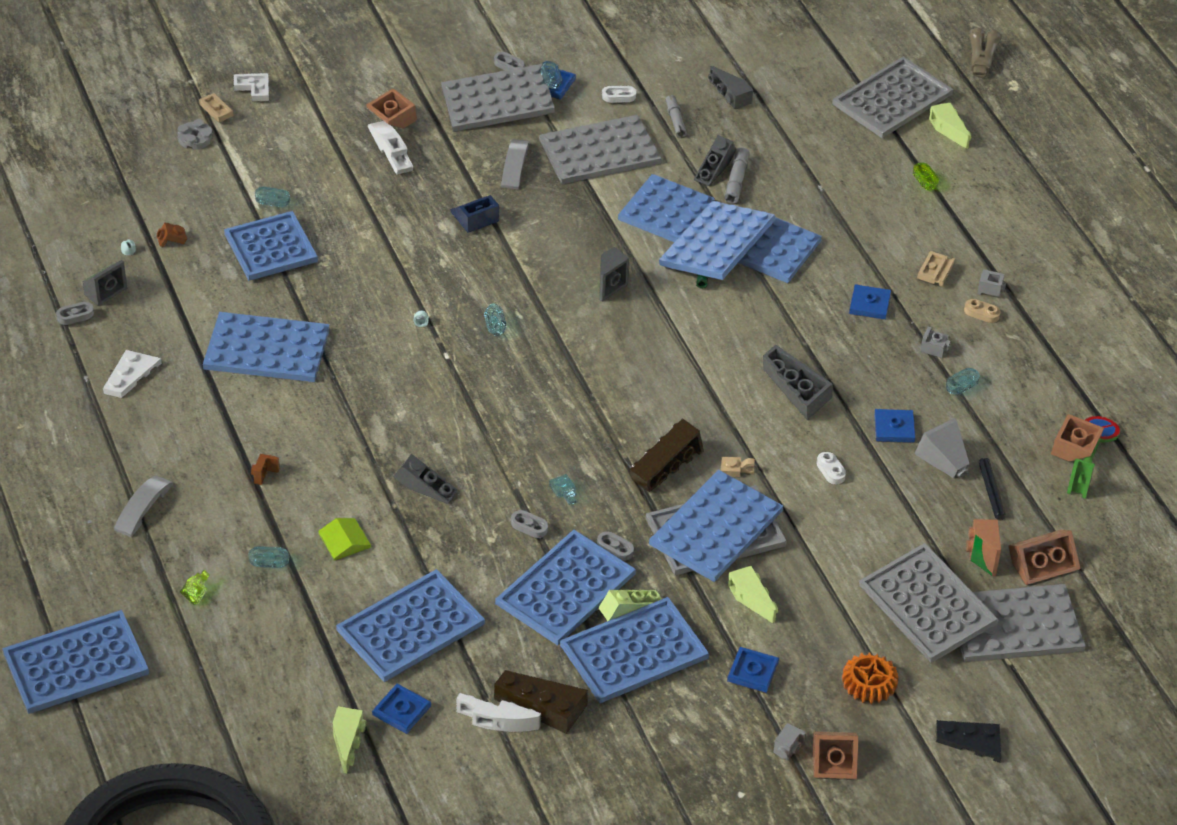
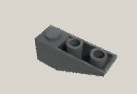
(733, 88)
(716, 160)
(422, 479)

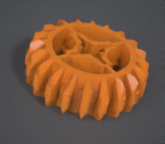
(870, 678)

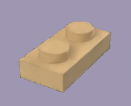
(216, 107)

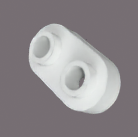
(619, 94)
(831, 468)

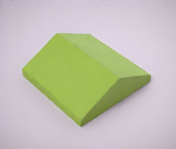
(344, 537)

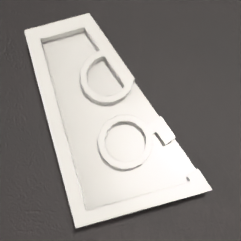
(129, 371)

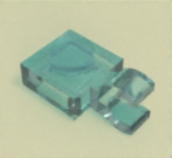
(563, 487)

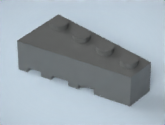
(797, 381)

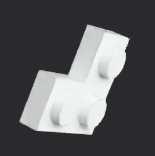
(256, 83)

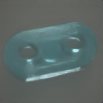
(551, 74)
(272, 196)
(495, 319)
(962, 381)
(268, 557)

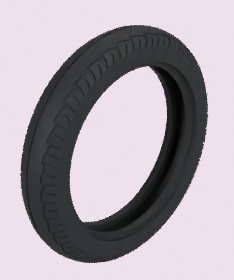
(171, 784)

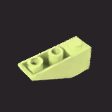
(947, 122)
(750, 592)
(624, 601)
(346, 732)

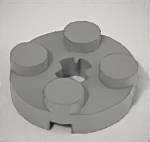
(197, 127)

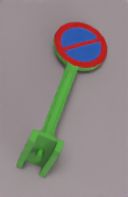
(1083, 470)

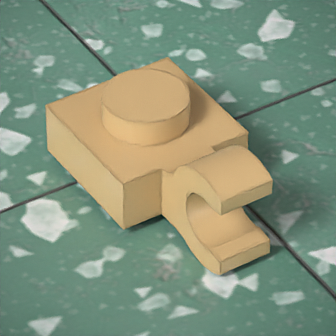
(733, 466)

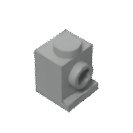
(991, 283)
(935, 343)
(789, 741)

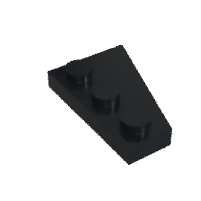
(976, 737)

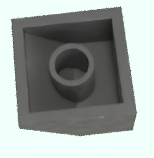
(613, 272)
(106, 283)

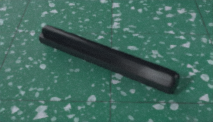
(992, 488)

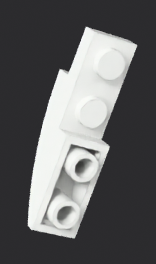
(393, 146)
(505, 717)

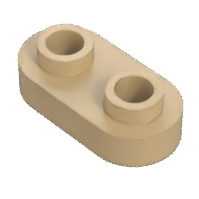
(982, 310)

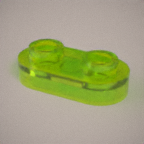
(925, 176)

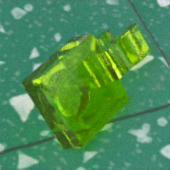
(194, 587)

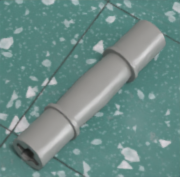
(737, 173)

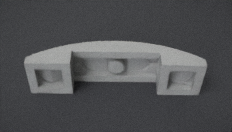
(514, 163)
(140, 503)

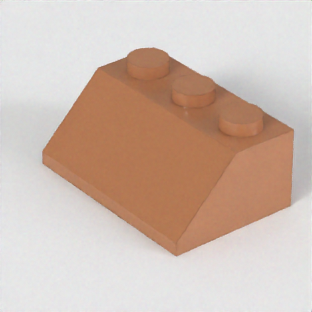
(1045, 556)

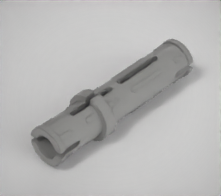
(675, 112)

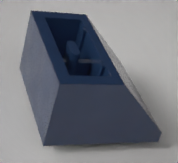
(477, 213)

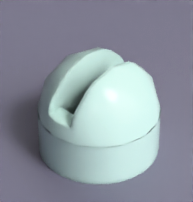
(125, 247)
(421, 318)

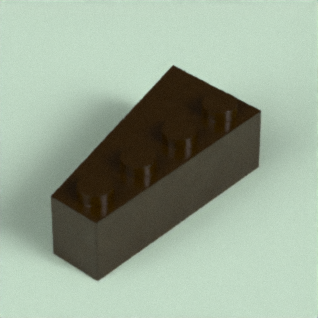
(667, 455)
(557, 702)

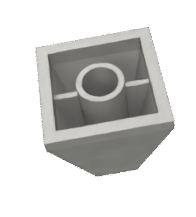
(945, 449)

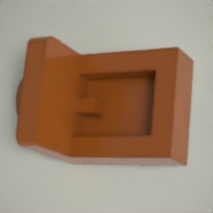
(172, 233)
(264, 464)

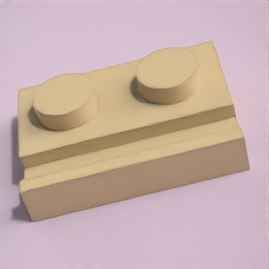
(935, 268)

